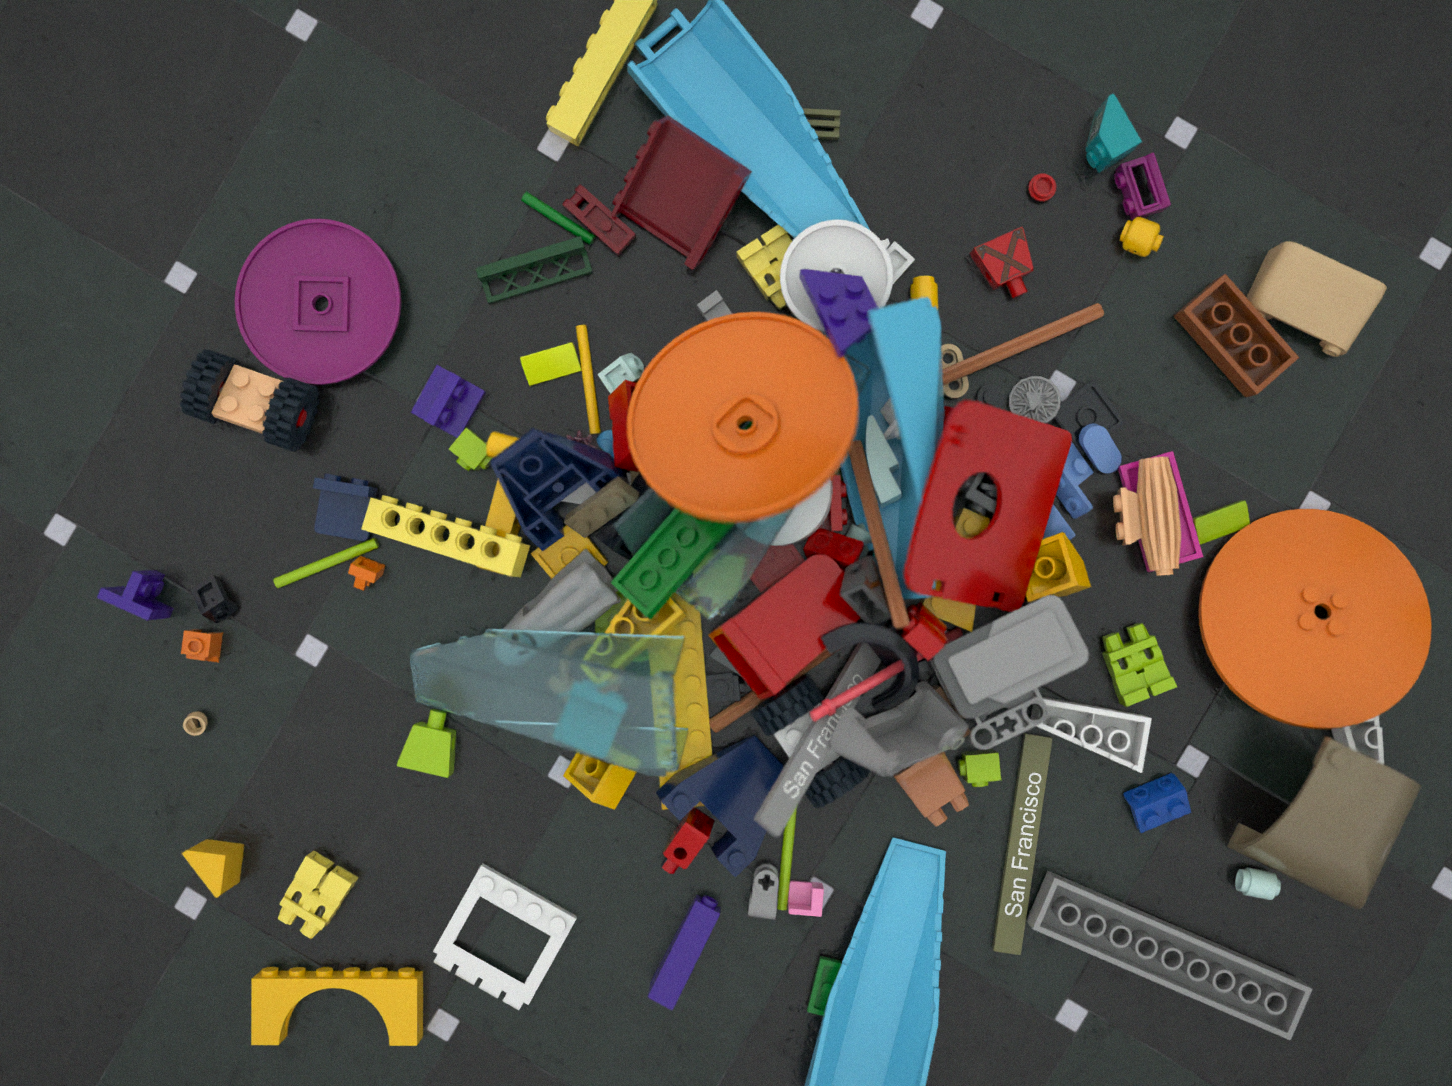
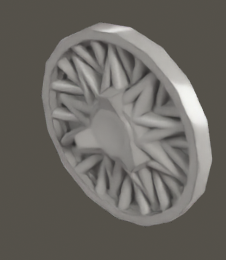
(1035, 399)

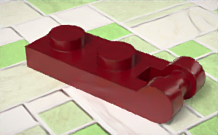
(599, 220)

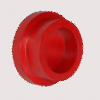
(1042, 187)

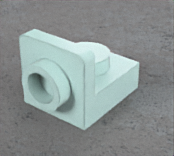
(624, 368)

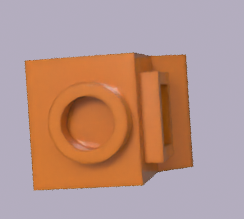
(202, 645)

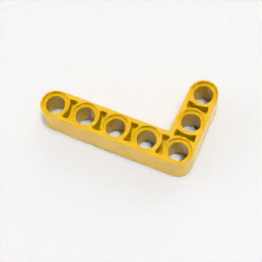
(501, 513)

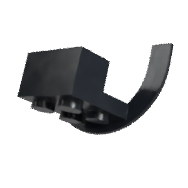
(888, 646)

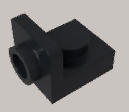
(213, 600)
(724, 687)

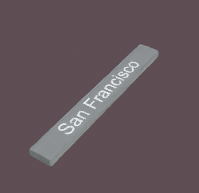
(813, 746)

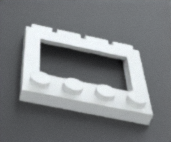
(520, 903)

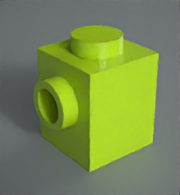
(471, 451)
(980, 767)

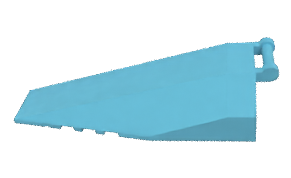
(738, 101)
(887, 990)

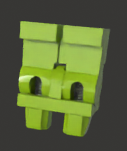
(1153, 673)

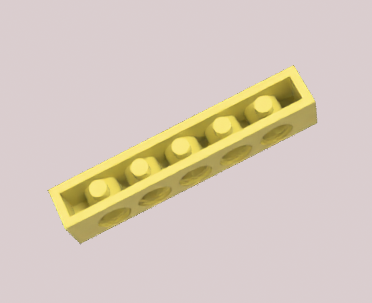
(380, 520)

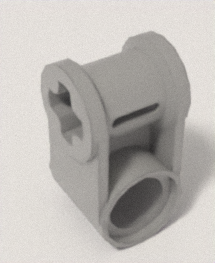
(764, 895)

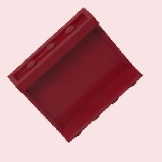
(681, 189)

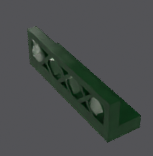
(531, 260)

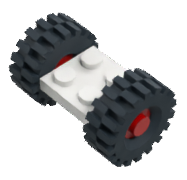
(788, 718)

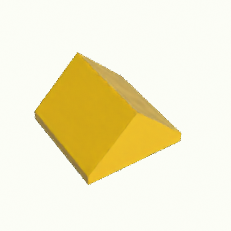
(216, 864)

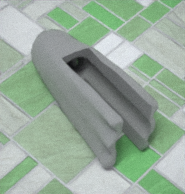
(570, 599)

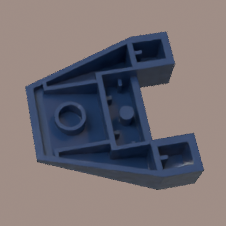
(545, 470)
(733, 790)

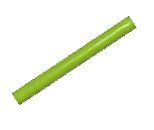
(326, 562)
(786, 862)

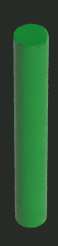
(557, 217)

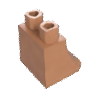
(933, 785)

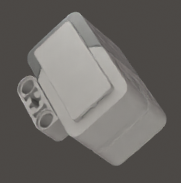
(1006, 666)

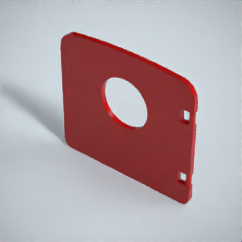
(1026, 467)

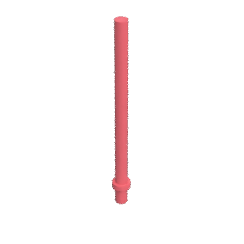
(829, 706)

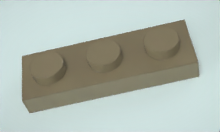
(601, 507)

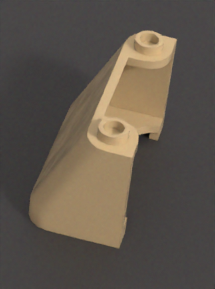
(1315, 295)

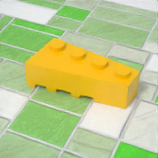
(958, 613)

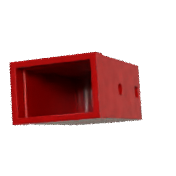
(784, 625)

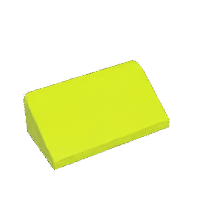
(550, 364)

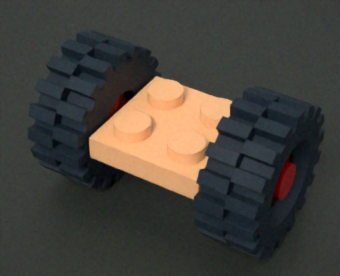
(227, 392)

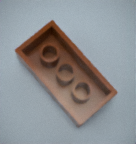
(1236, 336)

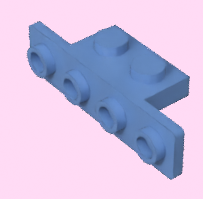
(1068, 491)

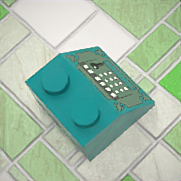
(1110, 135)

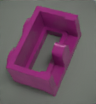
(1132, 200)

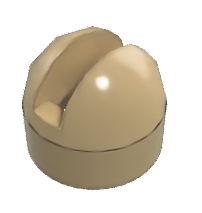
(191, 724)

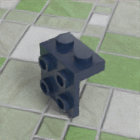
(342, 507)

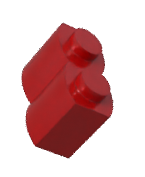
(924, 631)

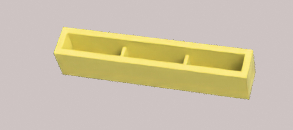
(598, 68)

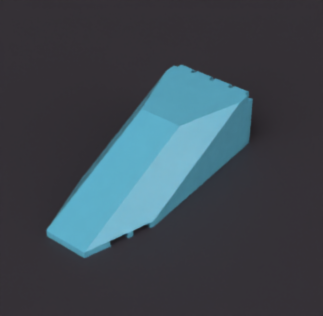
(906, 366)

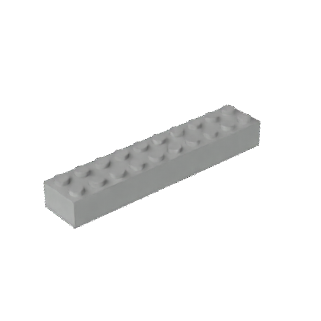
(1169, 955)

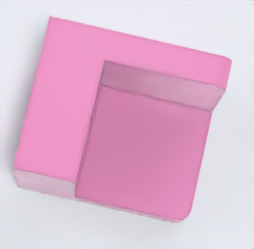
(805, 898)

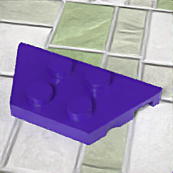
(841, 305)

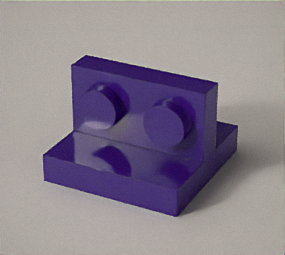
(448, 401)
(139, 595)

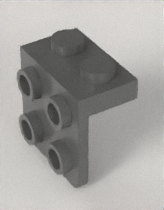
(973, 498)

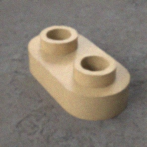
(963, 383)

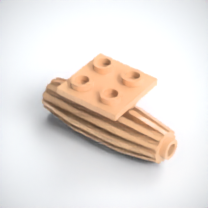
(1152, 515)

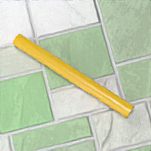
(588, 379)

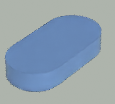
(1100, 448)

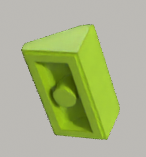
(1221, 521)

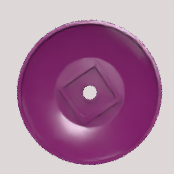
(280, 293)

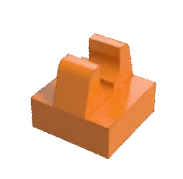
(366, 572)

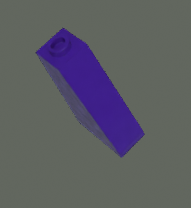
(684, 951)

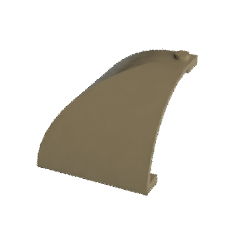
(1336, 826)

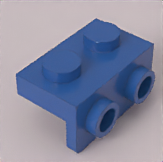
(1158, 802)

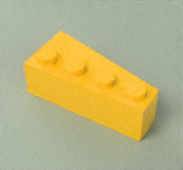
(633, 621)

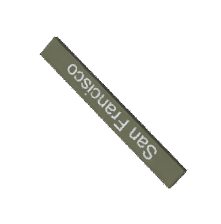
(1022, 843)

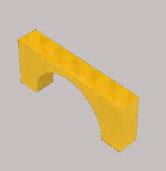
(393, 993)

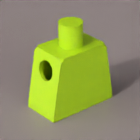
(430, 747)

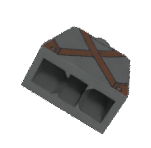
(865, 591)

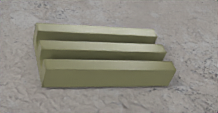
(823, 113)

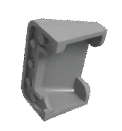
(900, 735)

